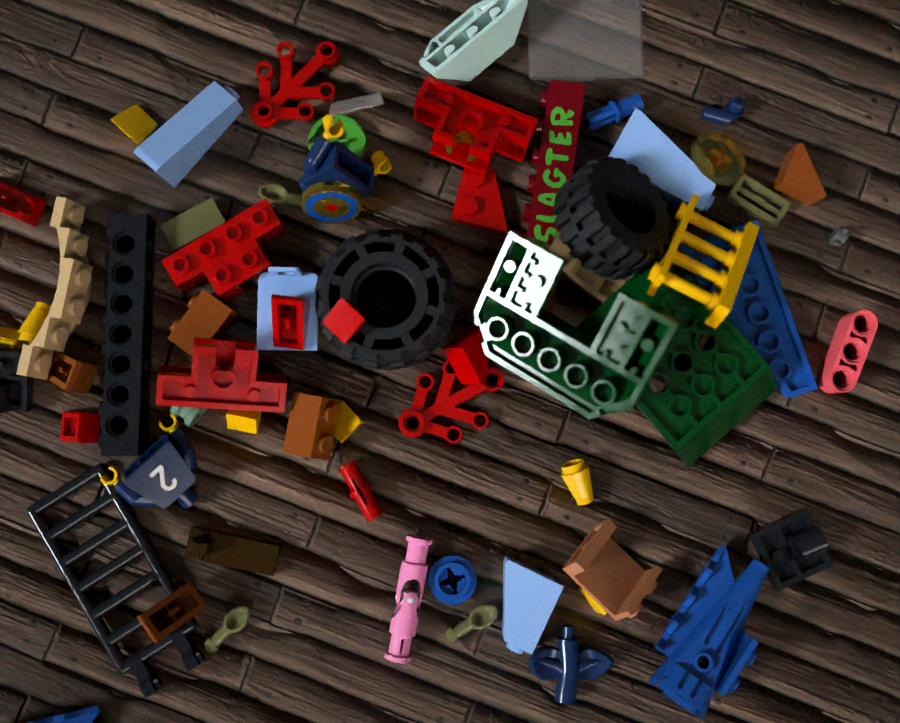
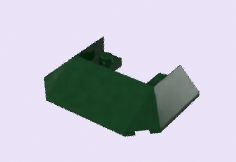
(569, 365)

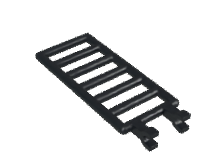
(148, 680)

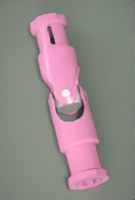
(405, 618)

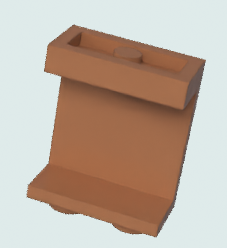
(610, 573)

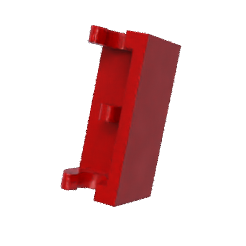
(20, 204)

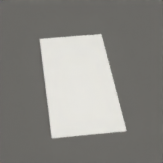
(355, 103)

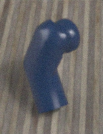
(726, 114)

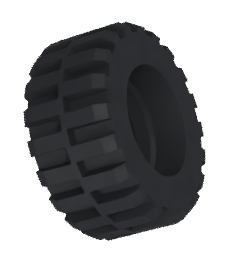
(612, 218)

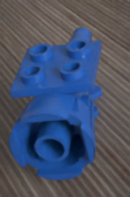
(709, 626)

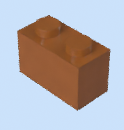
(204, 319)
(311, 426)

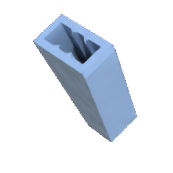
(190, 133)
(663, 163)

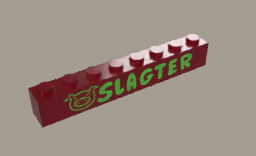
(553, 159)

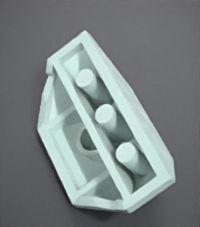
(474, 40)

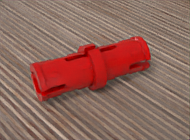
(371, 509)

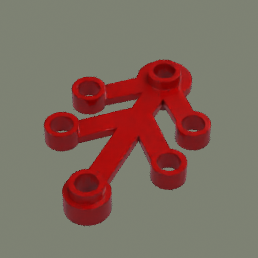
(291, 87)
(445, 405)

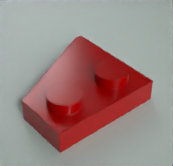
(479, 201)

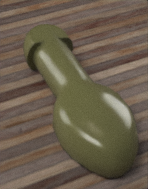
(279, 195)
(479, 618)
(233, 622)

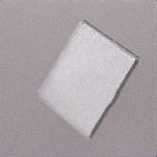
(585, 39)

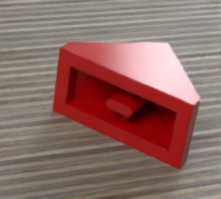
(289, 321)
(468, 357)

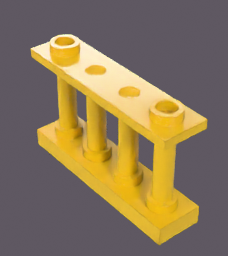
(733, 261)

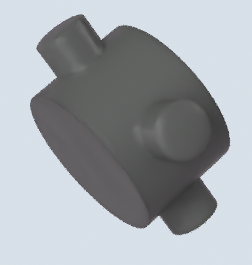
(839, 236)

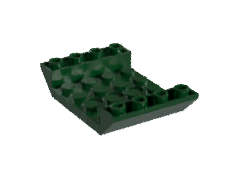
(715, 387)

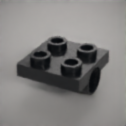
(15, 390)
(791, 549)

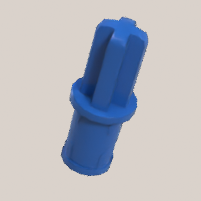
(613, 111)

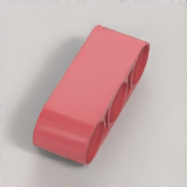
(859, 345)

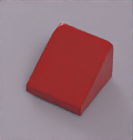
(344, 320)
(80, 427)

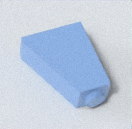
(527, 604)

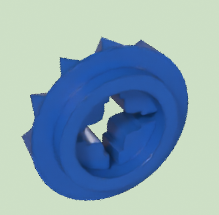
(465, 585)

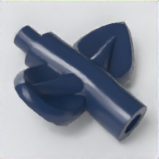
(569, 664)

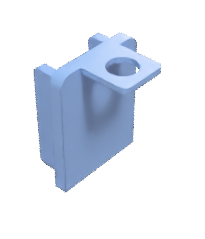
(286, 282)

